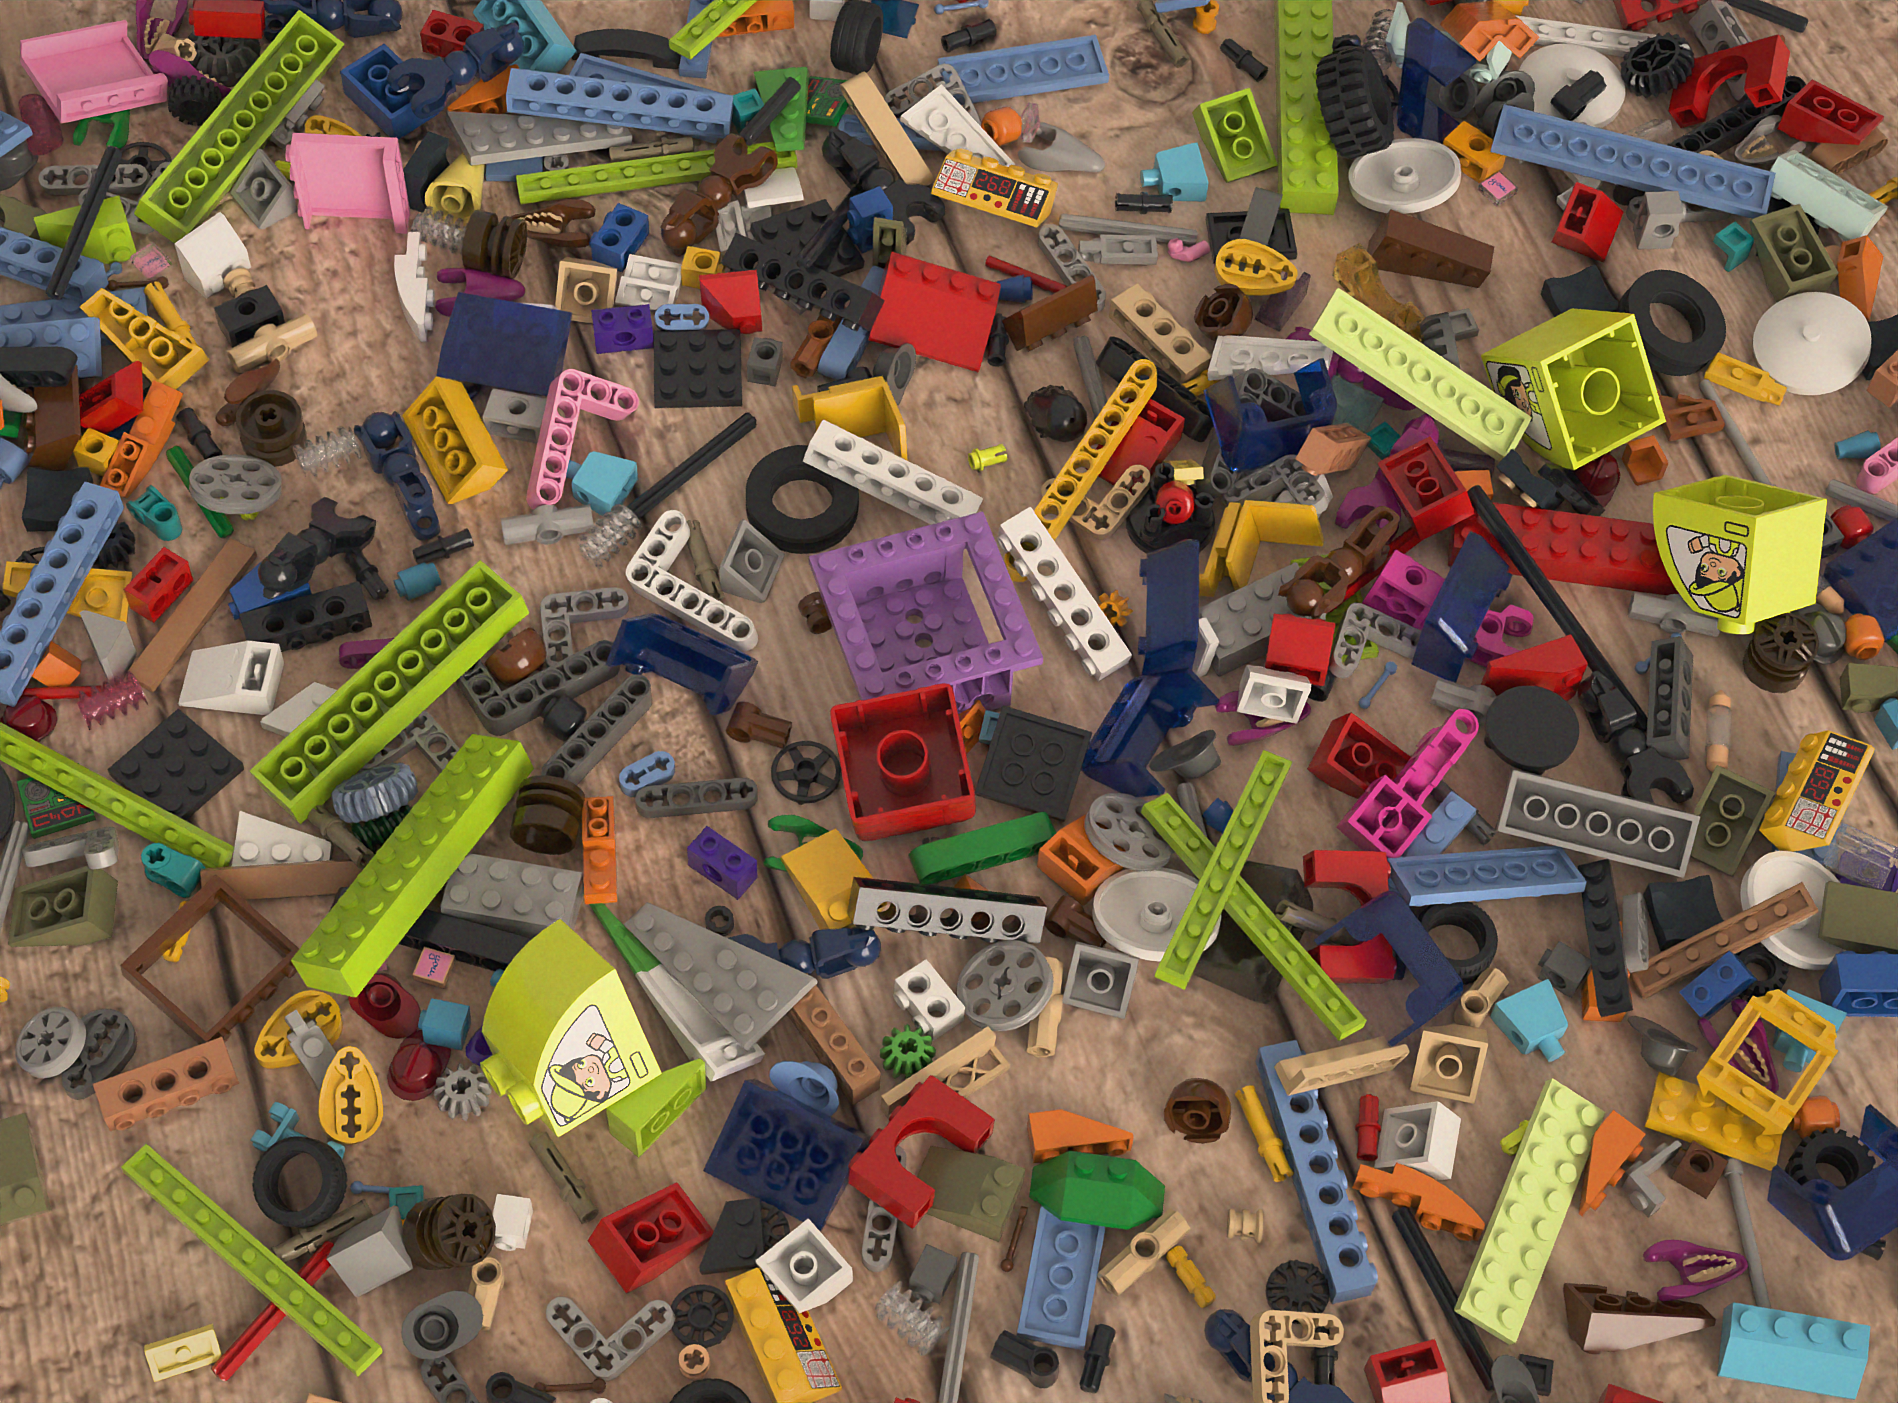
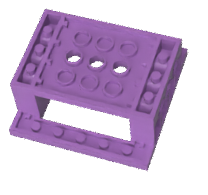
(919, 572)

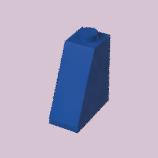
(248, 594)

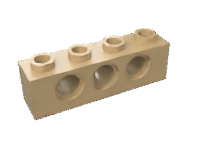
(1158, 334)

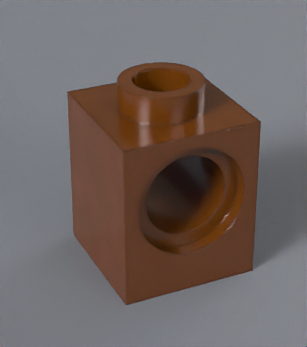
(1698, 1182)

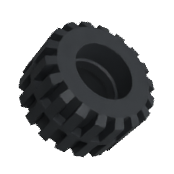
(1832, 1149)

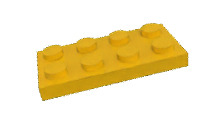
(1683, 1113)

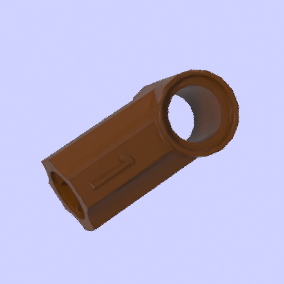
(751, 724)
(1070, 920)

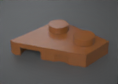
(1689, 416)

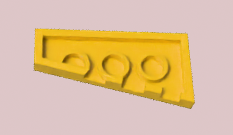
(99, 593)

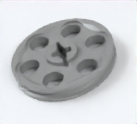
(235, 484)
(1126, 831)
(1011, 994)

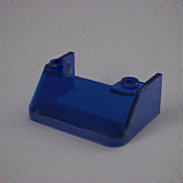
(1426, 54)
(1243, 428)
(1170, 607)
(1460, 609)
(684, 657)
(1137, 727)
(1395, 920)
(1851, 1218)

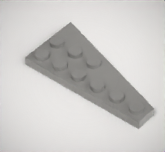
(507, 137)

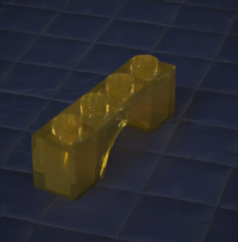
(1360, 279)

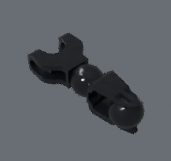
(860, 168)
(297, 555)
(1613, 722)

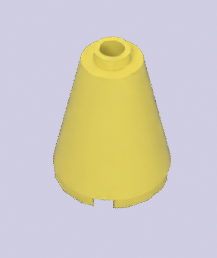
(457, 190)

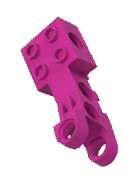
(1408, 591)
(1391, 811)

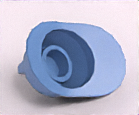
(808, 1083)

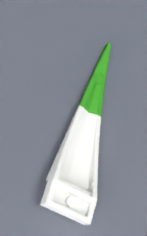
(687, 1019)

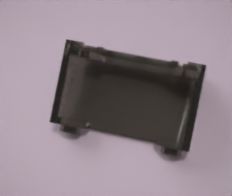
(1233, 957)

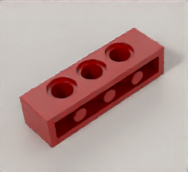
(1634, 17)

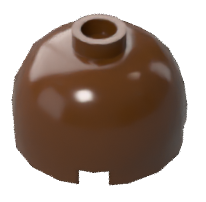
(1224, 312)
(519, 658)
(1199, 1110)

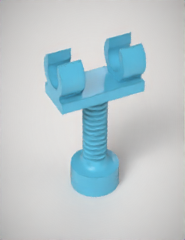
(288, 1119)

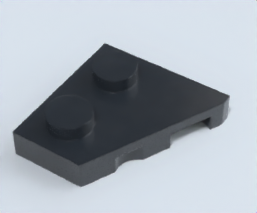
(1572, 489)
(736, 1238)

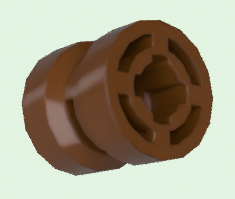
(815, 612)

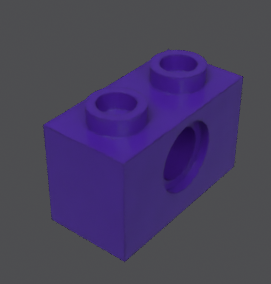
(622, 329)
(722, 862)

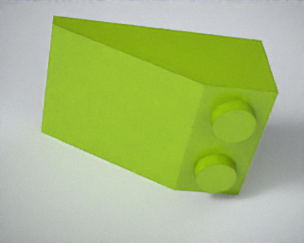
(1235, 135)
(108, 239)
(655, 1106)

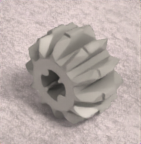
(475, 1091)

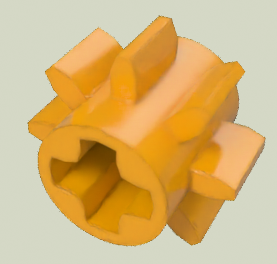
(1118, 604)

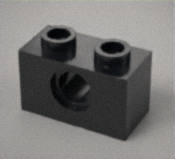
(246, 314)

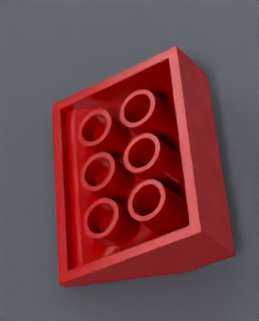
(936, 311)

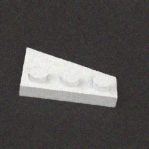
(271, 843)

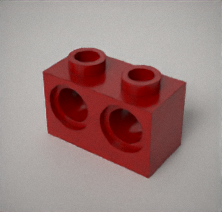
(446, 33)
(158, 584)

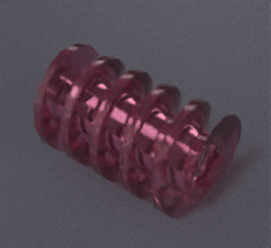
(43, 123)
(110, 699)

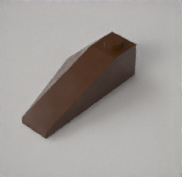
(1619, 1322)

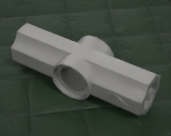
(546, 524)
(1671, 614)
(1456, 696)

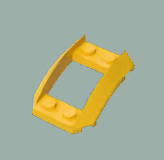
(1746, 1093)

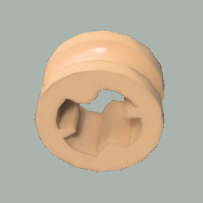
(698, 1371)

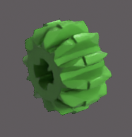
(899, 1045)

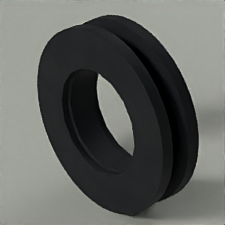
(1693, 303)
(791, 533)

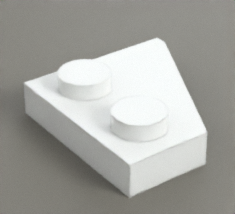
(297, 709)

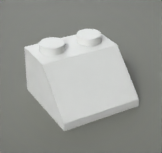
(210, 255)
(1272, 693)
(1419, 1138)
(806, 1268)

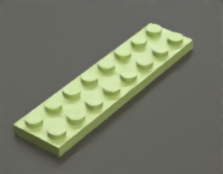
(1420, 375)
(1529, 1212)

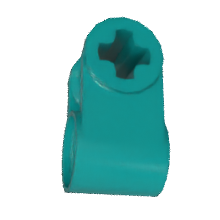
(156, 514)
(171, 869)

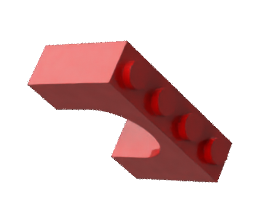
(228, 18)
(1766, 72)
(1365, 877)
(930, 1109)

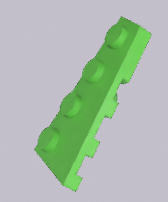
(790, 124)

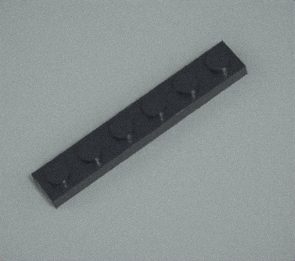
(1605, 939)

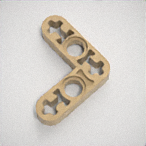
(1105, 510)
(1281, 1337)

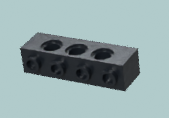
(317, 609)

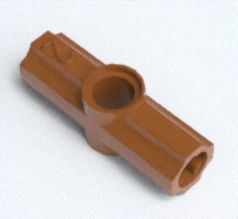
(808, 355)

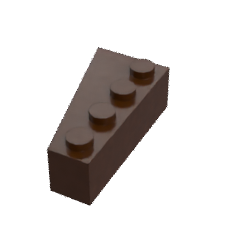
(1429, 251)

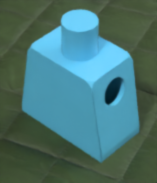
(1178, 174)
(602, 480)
(1533, 1020)
(1795, 1051)

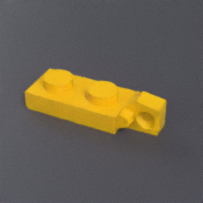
(1744, 379)

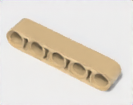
(885, 130)

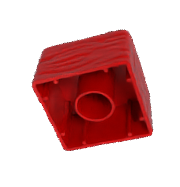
(903, 762)

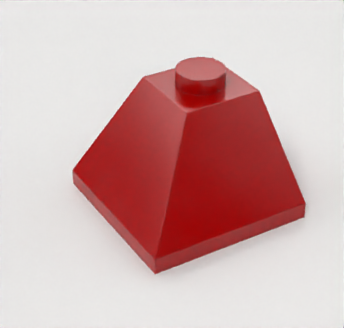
(733, 300)

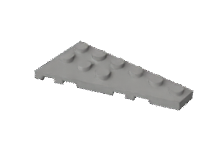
(729, 980)

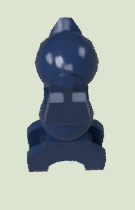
(333, 14)
(482, 56)
(399, 469)
(829, 950)
(1231, 1337)

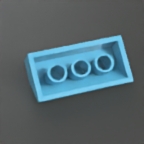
(544, 41)
(1793, 1350)

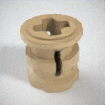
(239, 282)
(1245, 1224)

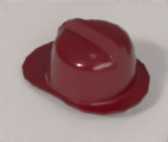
(1600, 477)
(31, 717)
(387, 1006)
(416, 1067)

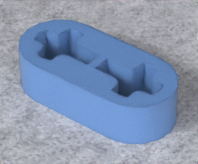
(681, 311)
(647, 773)

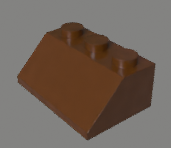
(1052, 315)
(54, 425)

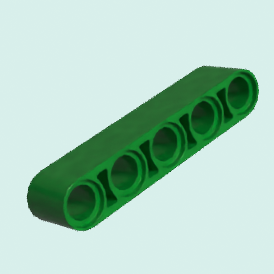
(981, 848)

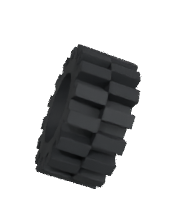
(182, 96)
(1773, 965)

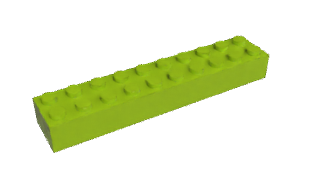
(238, 128)
(1304, 145)
(390, 691)
(412, 865)

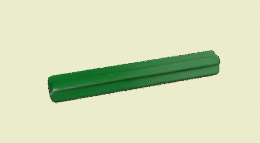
(183, 468)

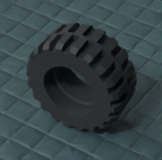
(1355, 102)

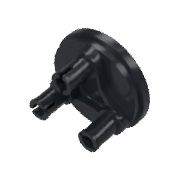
(1151, 532)
(1531, 728)

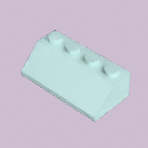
(1825, 196)

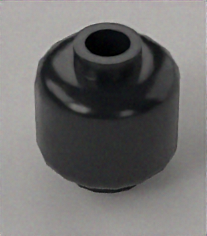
(563, 717)

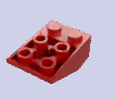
(1145, 443)

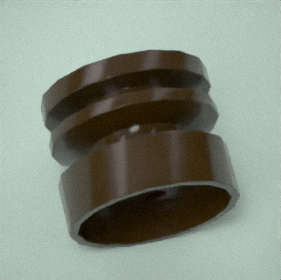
(494, 243)
(1780, 653)
(547, 815)
(449, 1232)

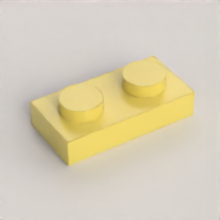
(1186, 471)
(183, 1352)

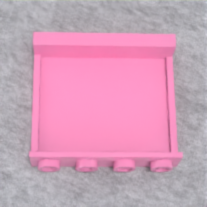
(91, 72)
(348, 177)

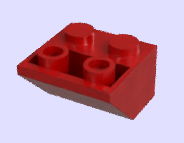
(1588, 222)
(113, 400)
(1300, 646)
(1409, 1375)

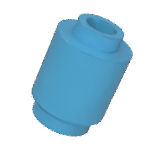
(417, 580)

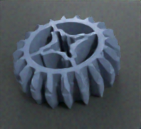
(374, 792)

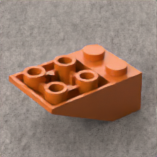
(1075, 862)

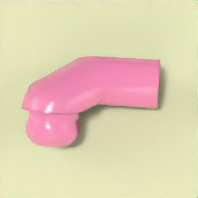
(1187, 254)

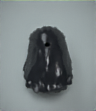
(1051, 411)

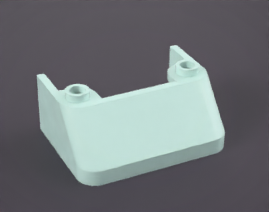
(1484, 71)

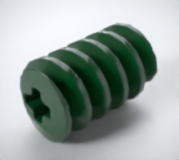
(379, 830)

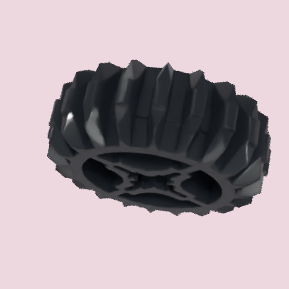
(1657, 65)

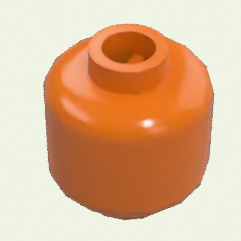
(1002, 125)
(1863, 637)
(1814, 1115)

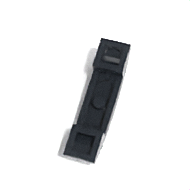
(627, 44)

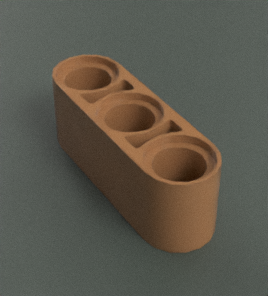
(1842, 157)

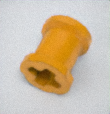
(1205, 19)

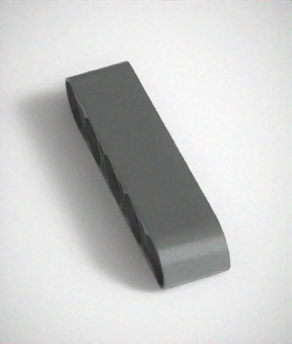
(1260, 219)
(604, 724)

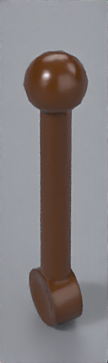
(113, 285)
(1007, 1264)
(597, 1386)

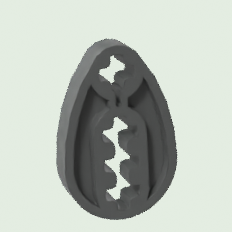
(114, 1055)

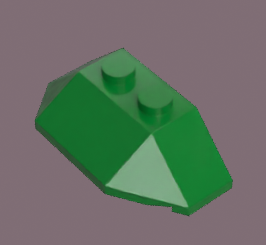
(1097, 1190)

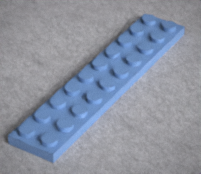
(1633, 162)

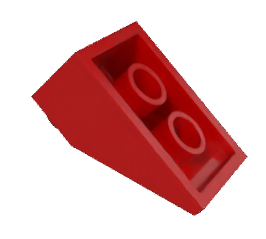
(1827, 117)
(1426, 488)
(1551, 665)
(1355, 756)
(649, 1236)

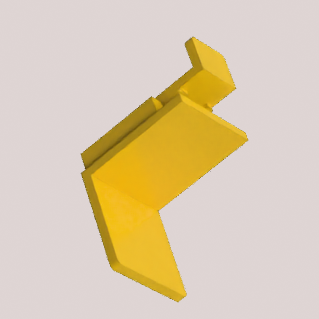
(858, 407)
(1245, 528)

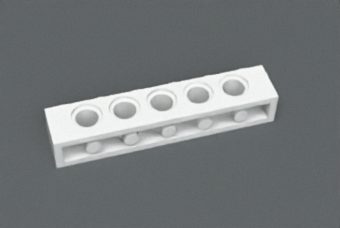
(888, 476)
(1028, 528)

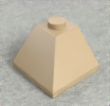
(584, 287)
(1450, 1062)

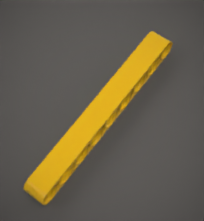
(1090, 458)

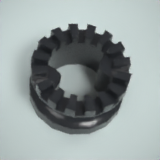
(727, 916)

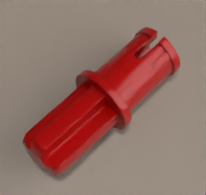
(1368, 1128)

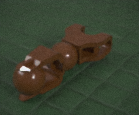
(729, 175)
(1361, 553)

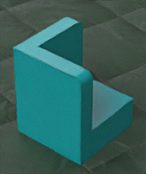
(745, 107)
(1735, 243)

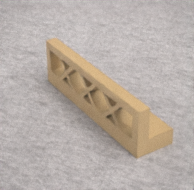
(950, 1064)
(1338, 1065)

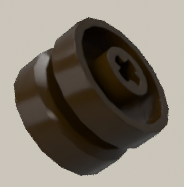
(271, 426)

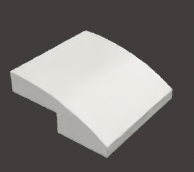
(779, 188)
(738, 220)
(649, 282)

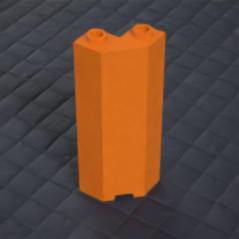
(1483, 24)

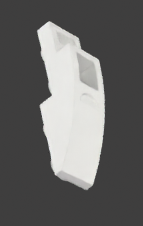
(414, 287)

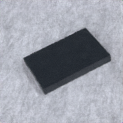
(1228, 226)

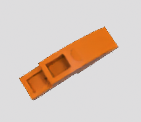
(145, 441)
(599, 850)
(1434, 1203)

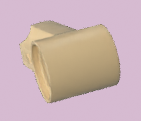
(180, 47)
(1480, 997)
(486, 1292)

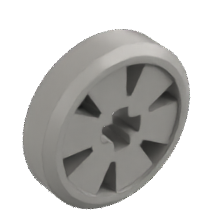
(46, 1059)

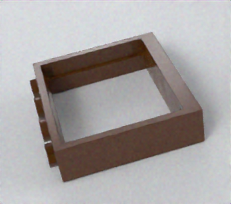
(182, 922)

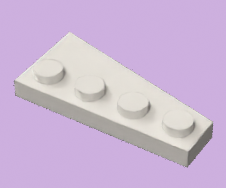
(951, 127)
(1273, 356)

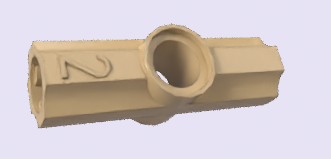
(272, 343)
(1043, 1028)
(1130, 1265)

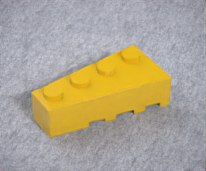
(139, 337)

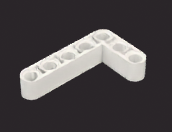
(682, 592)

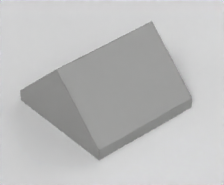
(264, 192)
(749, 564)
(111, 644)
(1100, 980)
(371, 1252)

